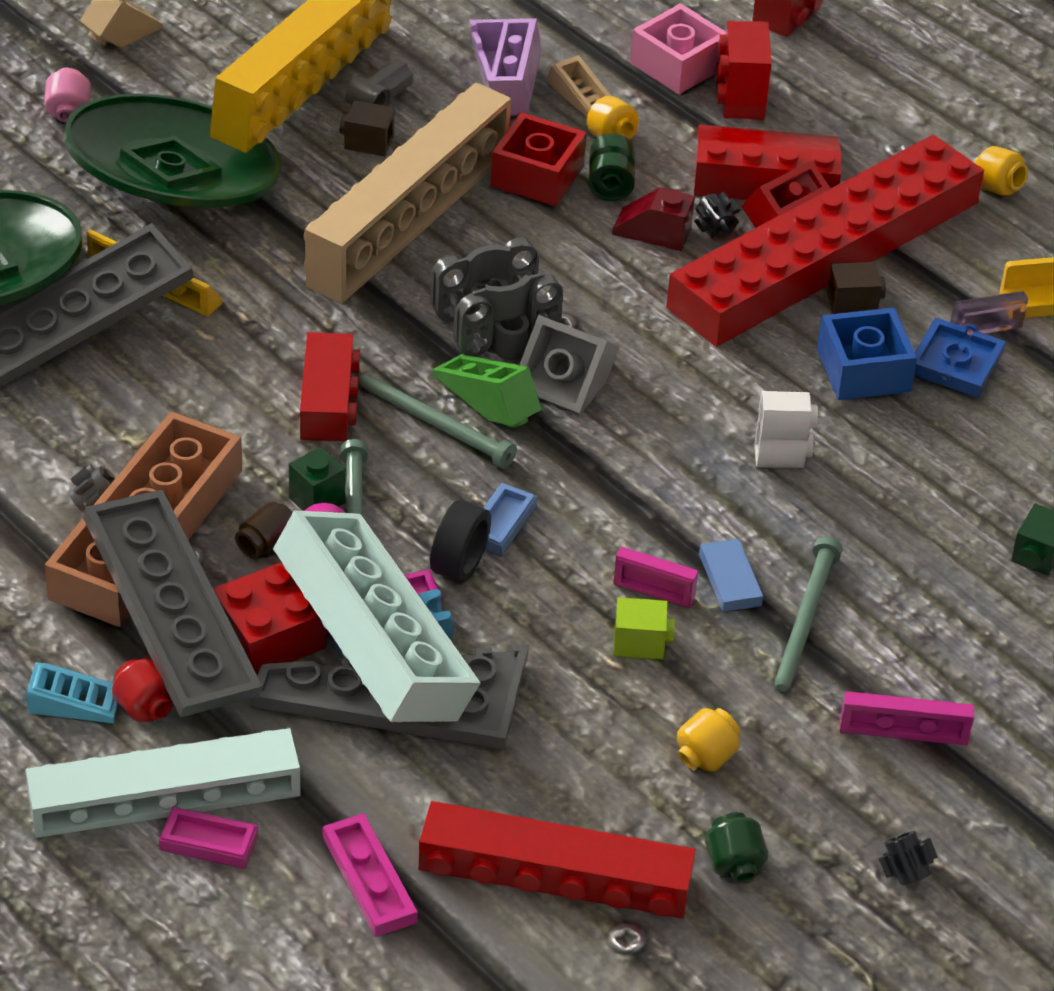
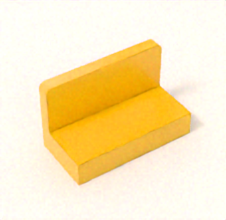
(1036, 280)

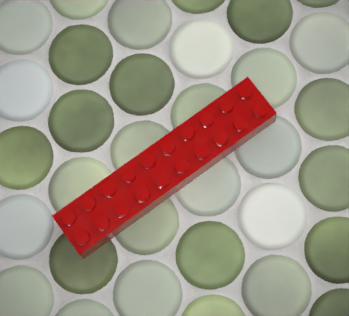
(846, 224)

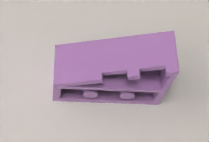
(508, 57)

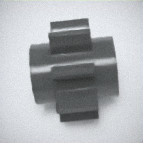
(89, 486)

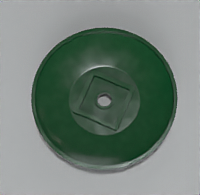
(164, 152)
(36, 243)

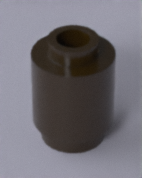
(262, 530)

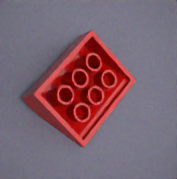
(745, 159)

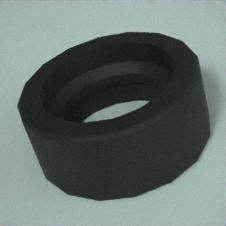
(460, 541)

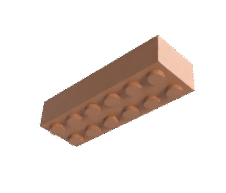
(192, 467)

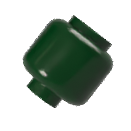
(736, 847)

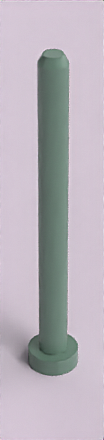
(501, 453)
(354, 454)
(826, 551)

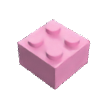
(676, 48)

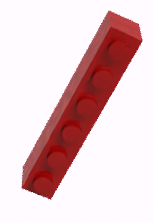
(556, 859)

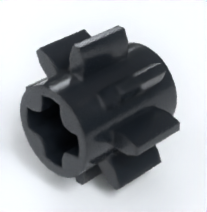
(717, 215)
(908, 858)

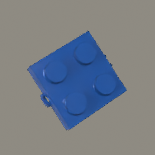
(956, 358)

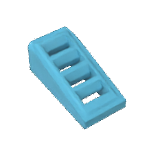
(46, 695)

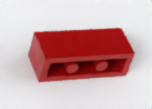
(329, 387)

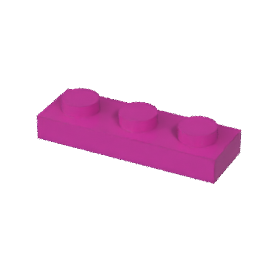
(906, 718)
(369, 875)

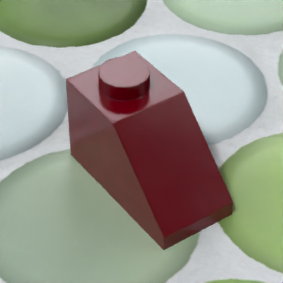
(657, 218)

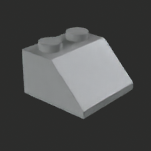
(567, 363)

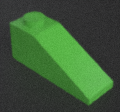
(492, 387)

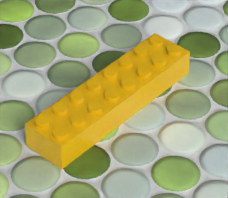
(291, 66)

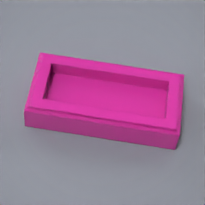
(655, 577)
(208, 837)

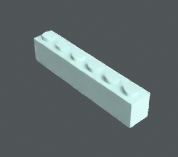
(153, 781)

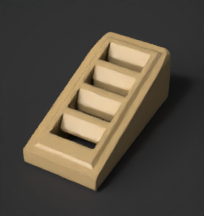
(576, 69)

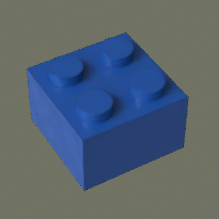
(866, 353)

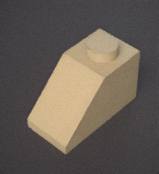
(118, 22)

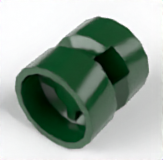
(612, 167)

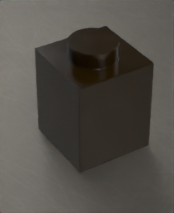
(368, 128)
(855, 287)

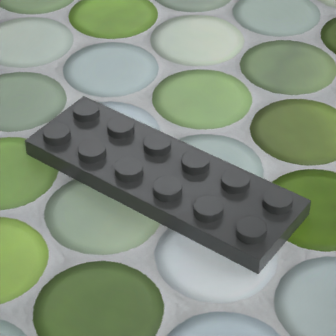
(88, 300)
(172, 603)

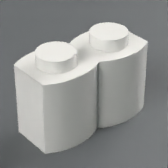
(784, 429)

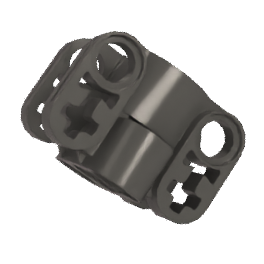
(494, 299)

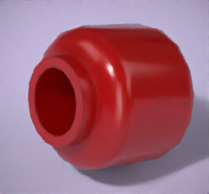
(141, 691)

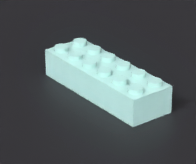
(376, 617)

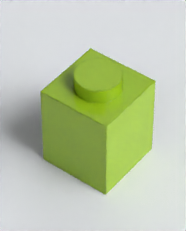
(642, 628)

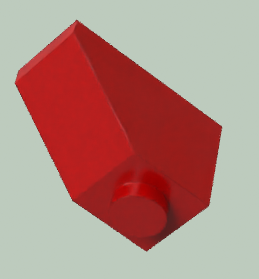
(784, 194)

